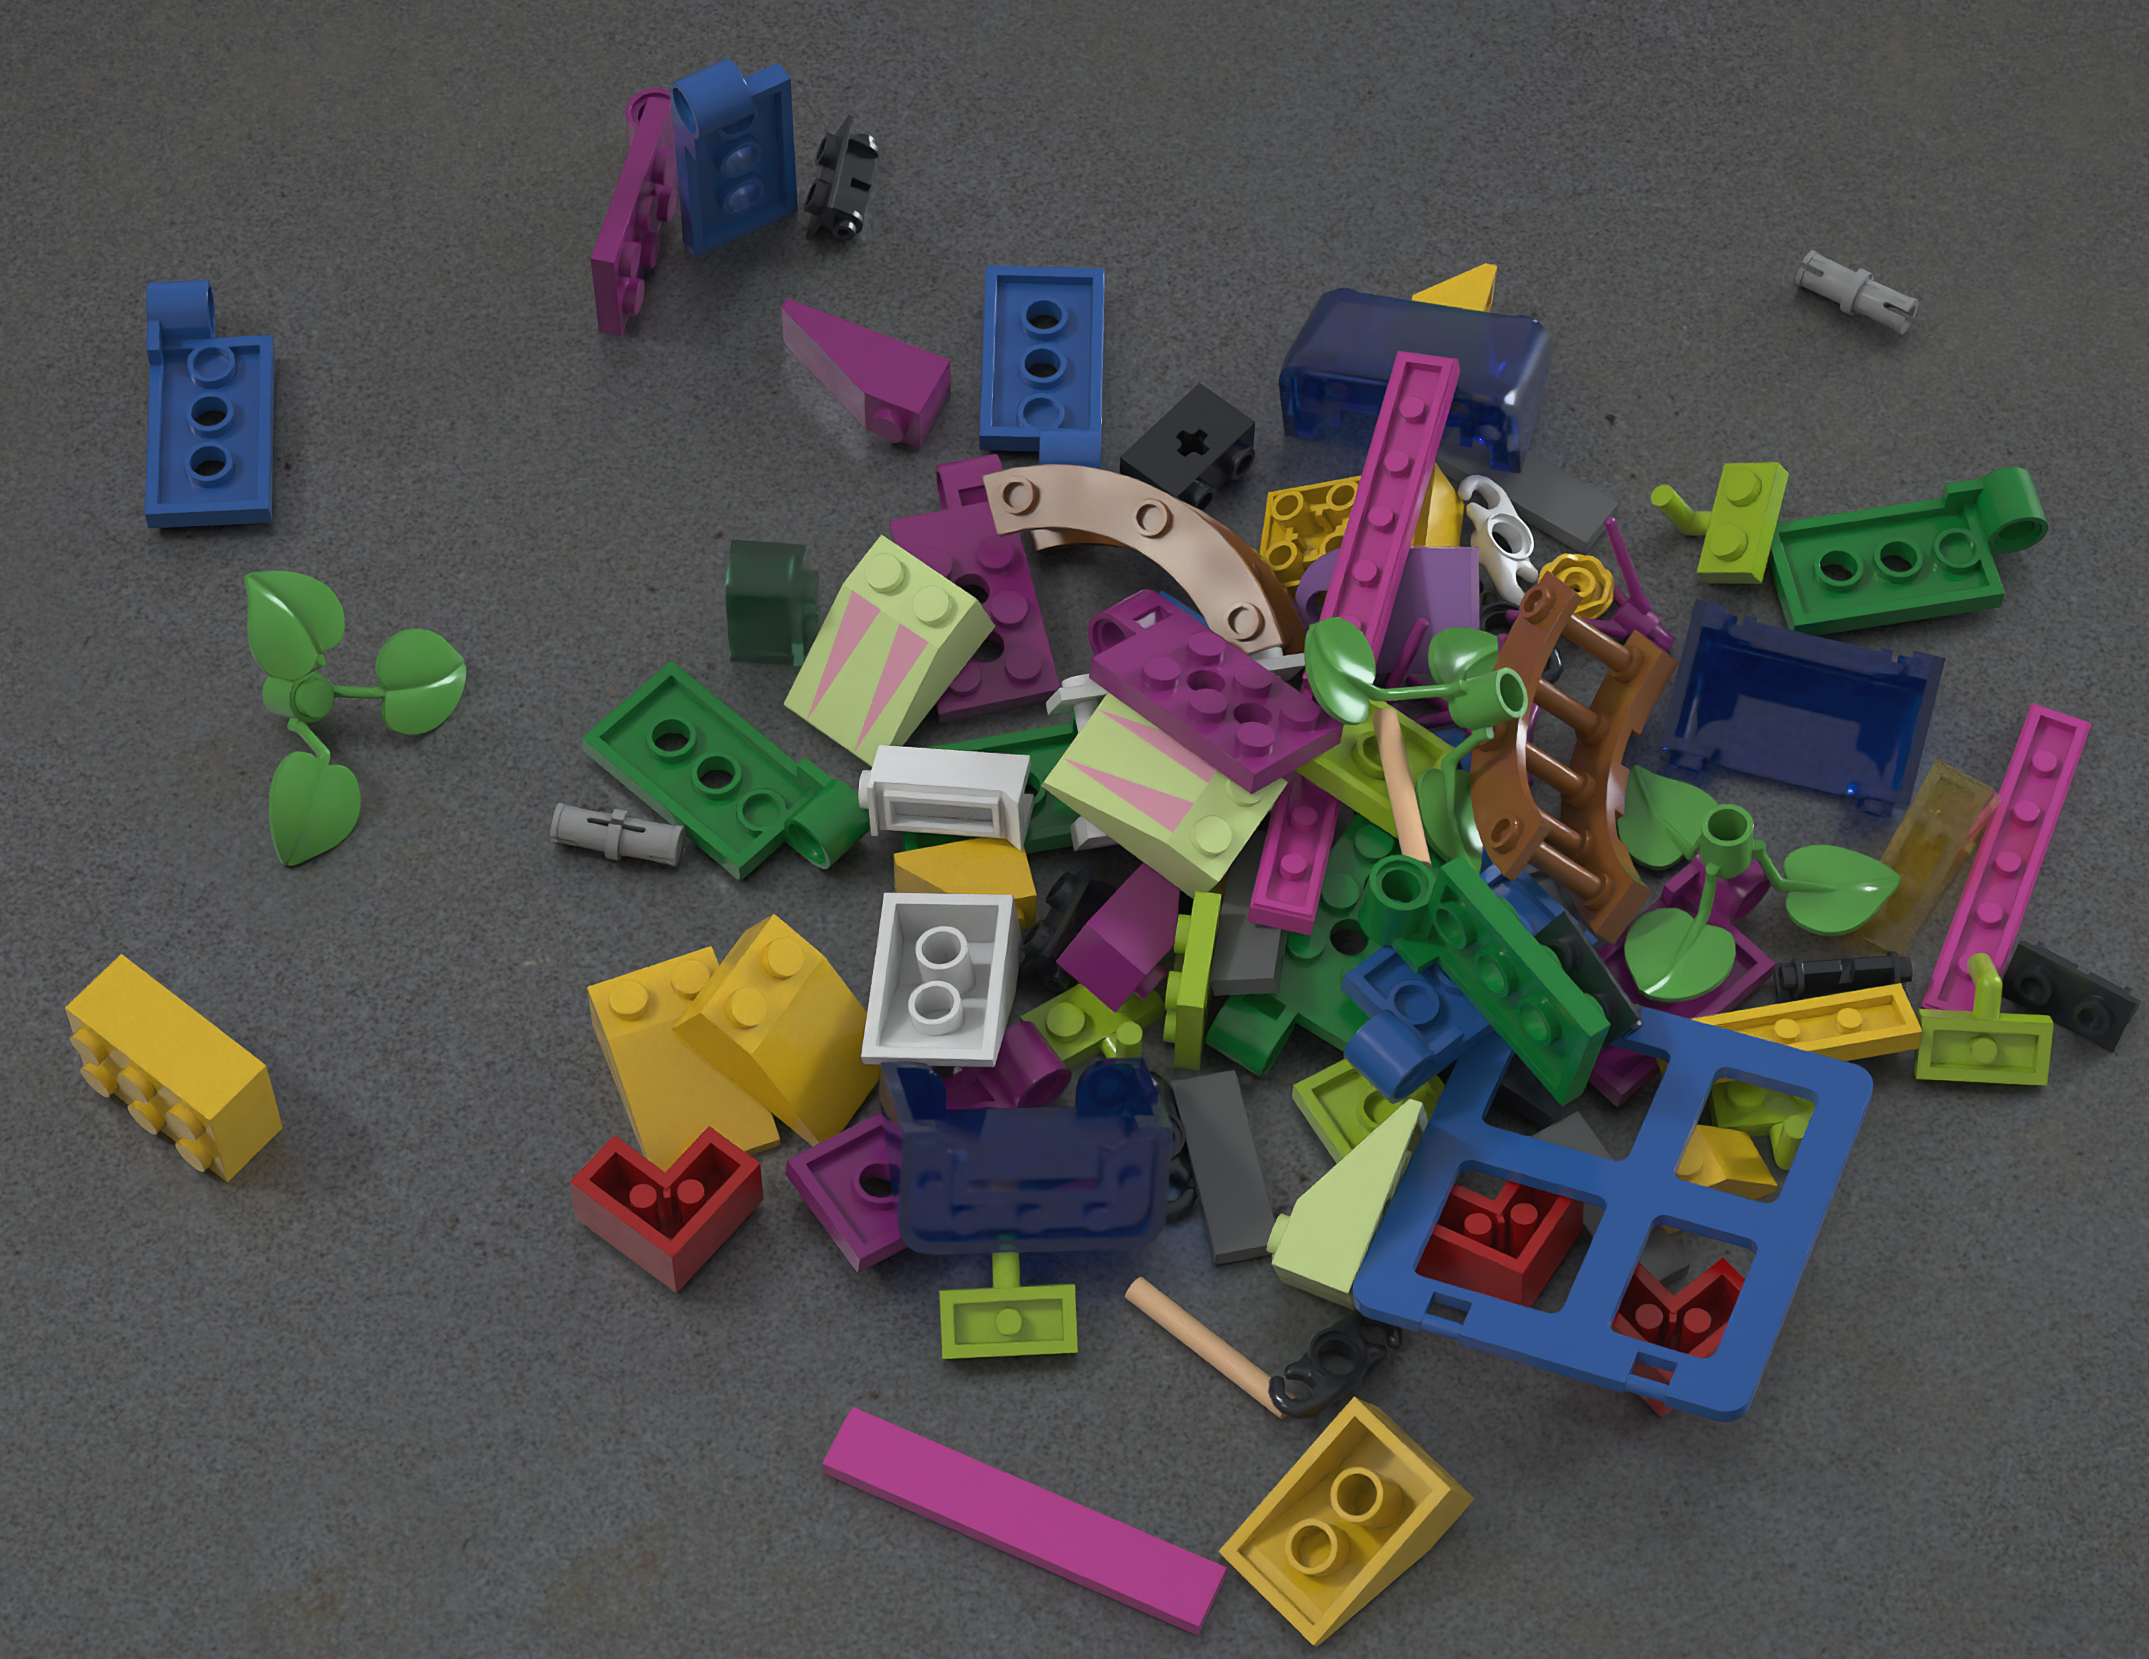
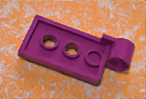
(638, 206)
(966, 550)
(1159, 656)
(1623, 1072)
(831, 1172)

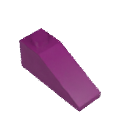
(875, 377)
(1126, 940)

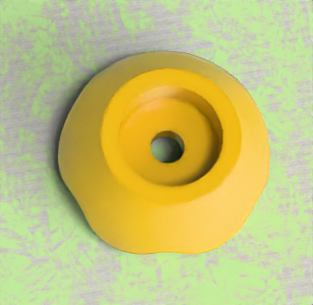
(1587, 576)

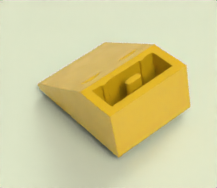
(1313, 520)

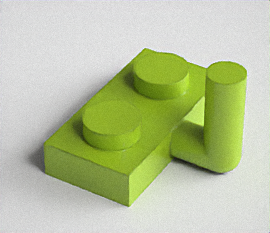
(1738, 526)
(1083, 1026)
(1984, 1042)
(1762, 1113)
(1008, 1316)

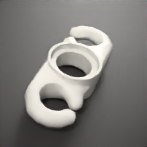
(1503, 519)

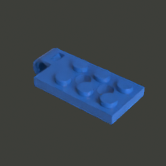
(727, 114)
(198, 375)
(1051, 413)
(1423, 1017)

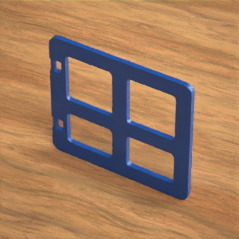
(1636, 1199)

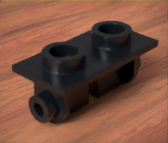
(831, 199)
(1072, 903)
(1591, 975)
(1828, 977)
(2068, 995)

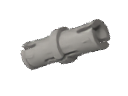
(1857, 292)
(617, 834)

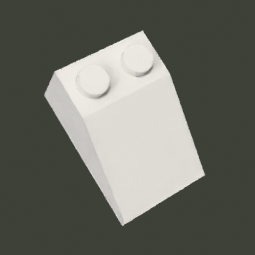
(942, 979)

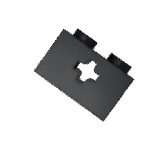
(1193, 449)

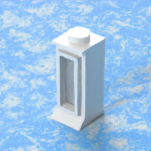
(948, 793)

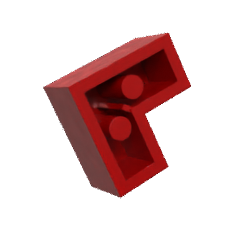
(669, 1217)
(1502, 1244)
(1684, 1322)

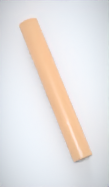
(1400, 785)
(1203, 1341)

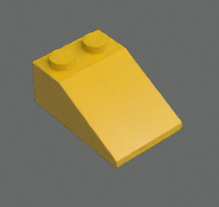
(784, 1030)
(662, 1078)
(1345, 1521)

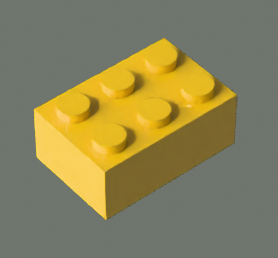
(173, 1069)

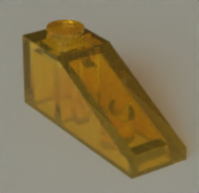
(1929, 852)

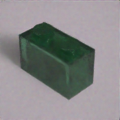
(771, 602)

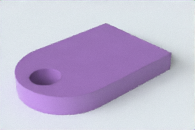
(1434, 585)

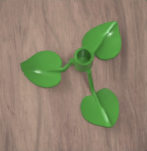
(287, 631)
(1462, 663)
(1685, 958)

